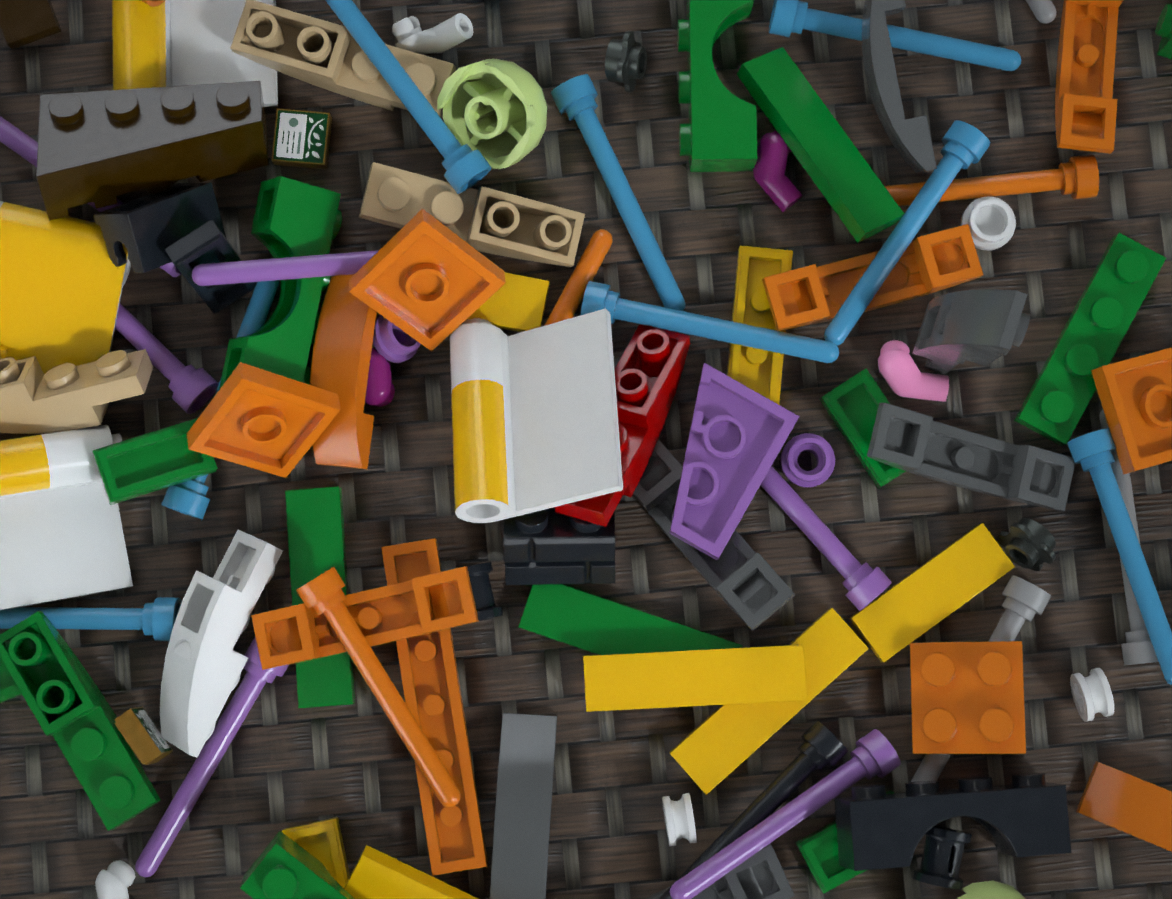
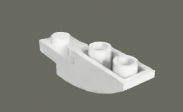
(200, 654)

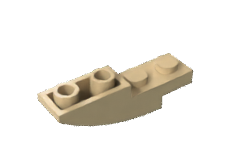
(329, 56)
(481, 217)
(67, 394)

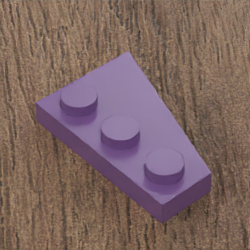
(725, 459)

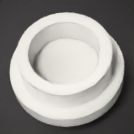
(989, 222)

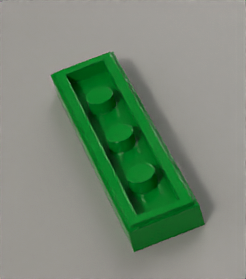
(820, 144)
(316, 546)
(607, 625)

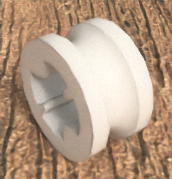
(1092, 694)
(679, 819)

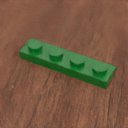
(1090, 338)

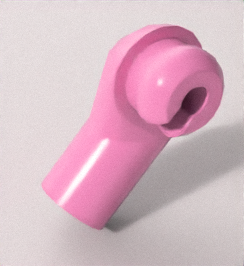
(905, 377)

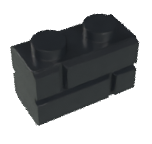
(558, 550)

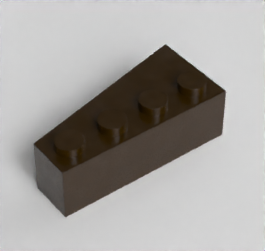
(145, 138)

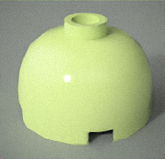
(494, 110)

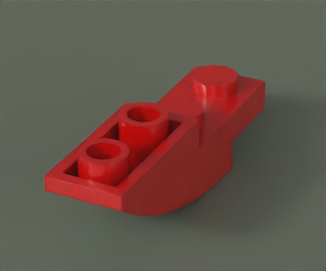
(644, 393)

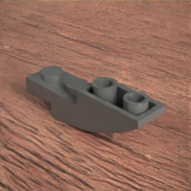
(971, 327)

